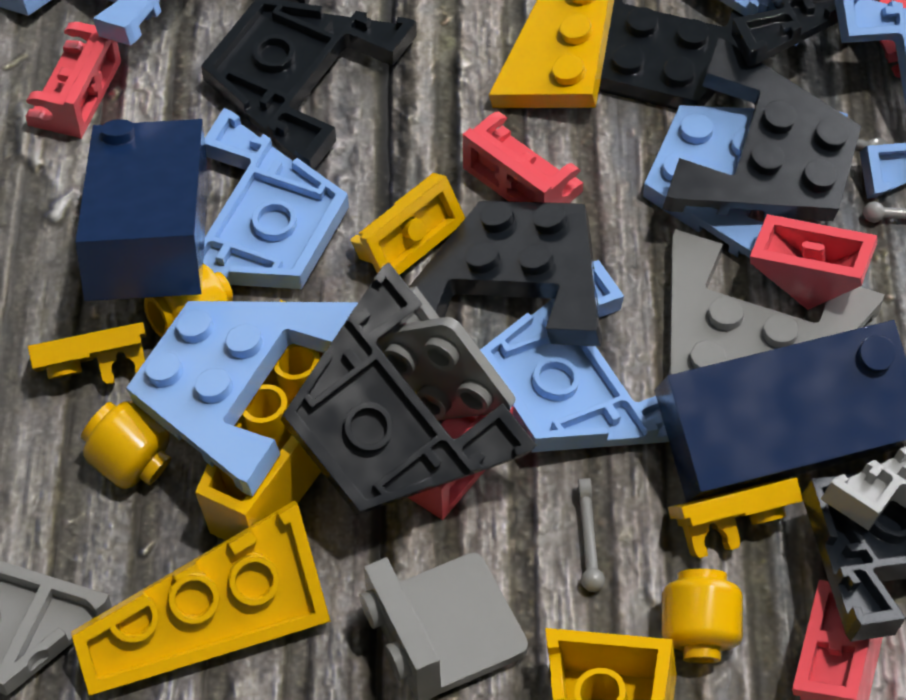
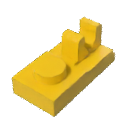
(411, 226)
(65, 355)
(760, 501)

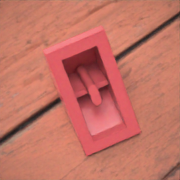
(811, 258)

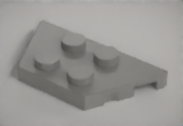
(38, 620)

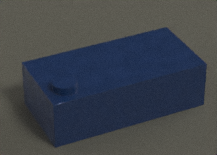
(143, 210)
(786, 410)

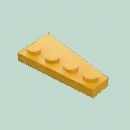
(556, 57)
(218, 603)

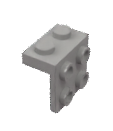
(444, 365)
(442, 623)

